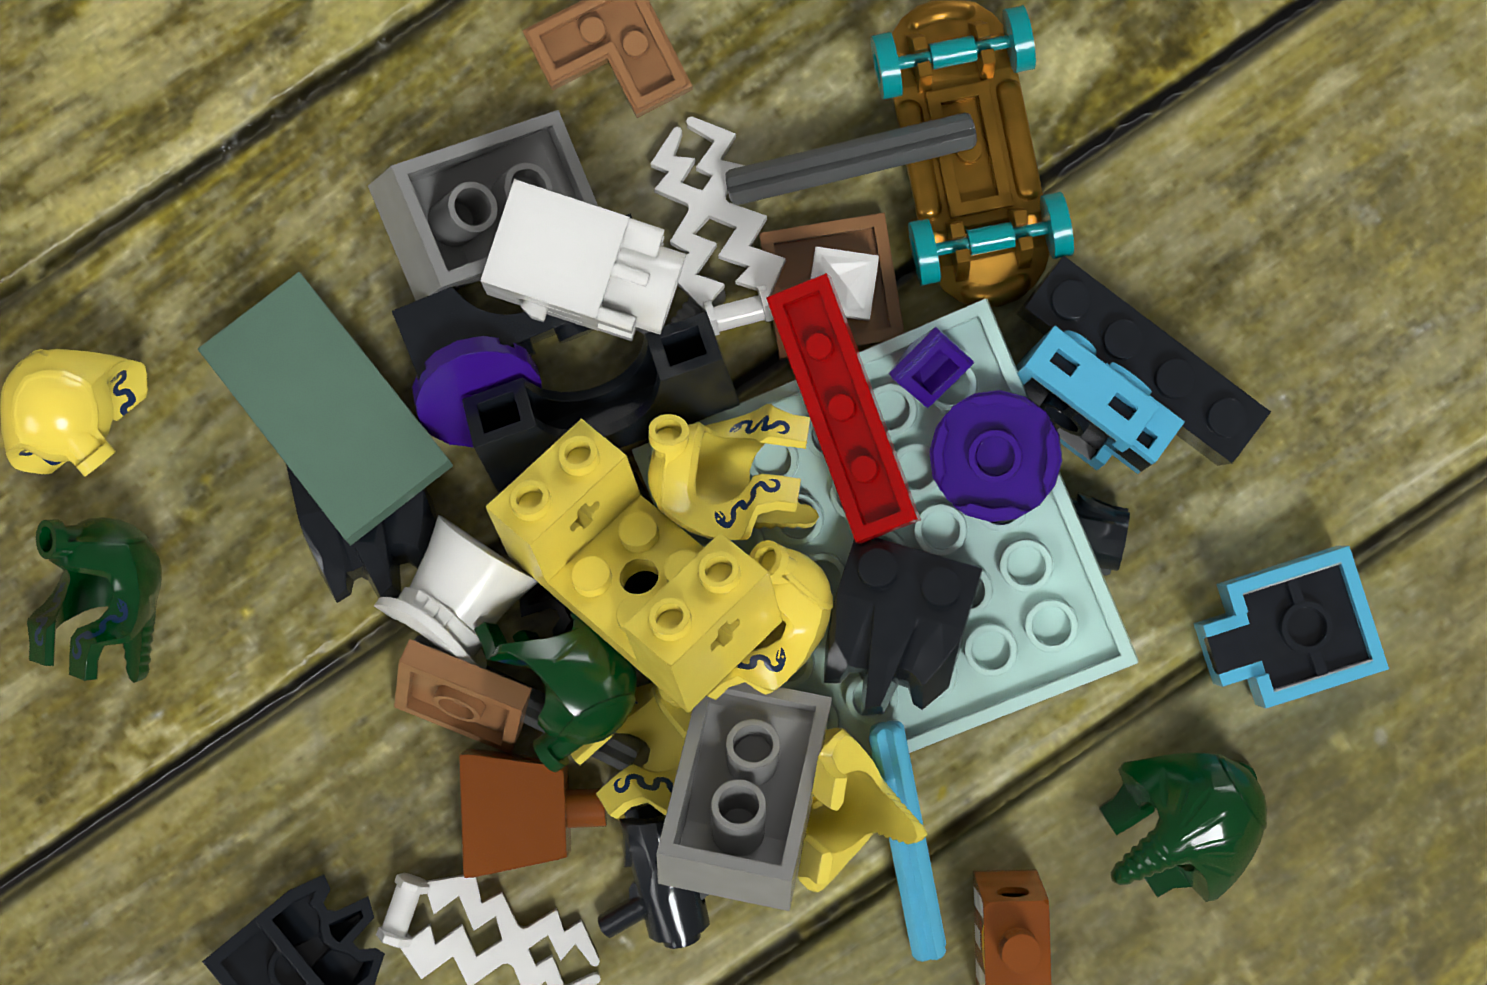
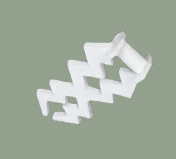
(711, 203)
(511, 949)

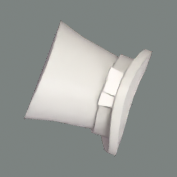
(457, 591)

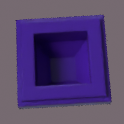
(930, 366)

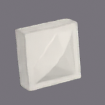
(852, 276)

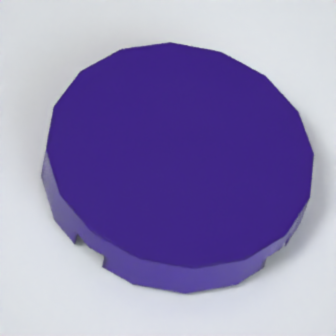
(463, 371)
(996, 455)

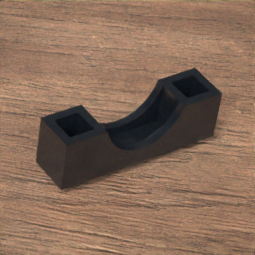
(448, 317)
(673, 374)
(1215, 410)

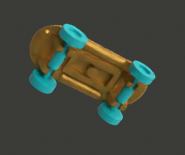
(980, 209)

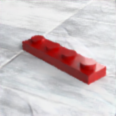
(843, 408)

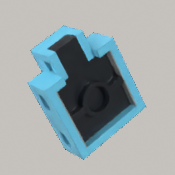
(1096, 404)
(1293, 629)

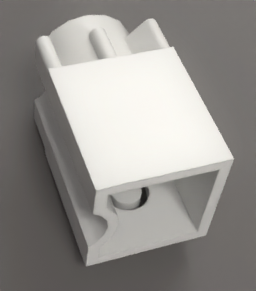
(581, 263)

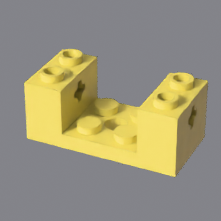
(587, 530)

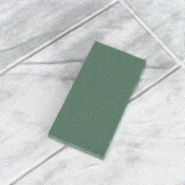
(325, 408)

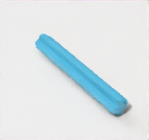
(910, 860)

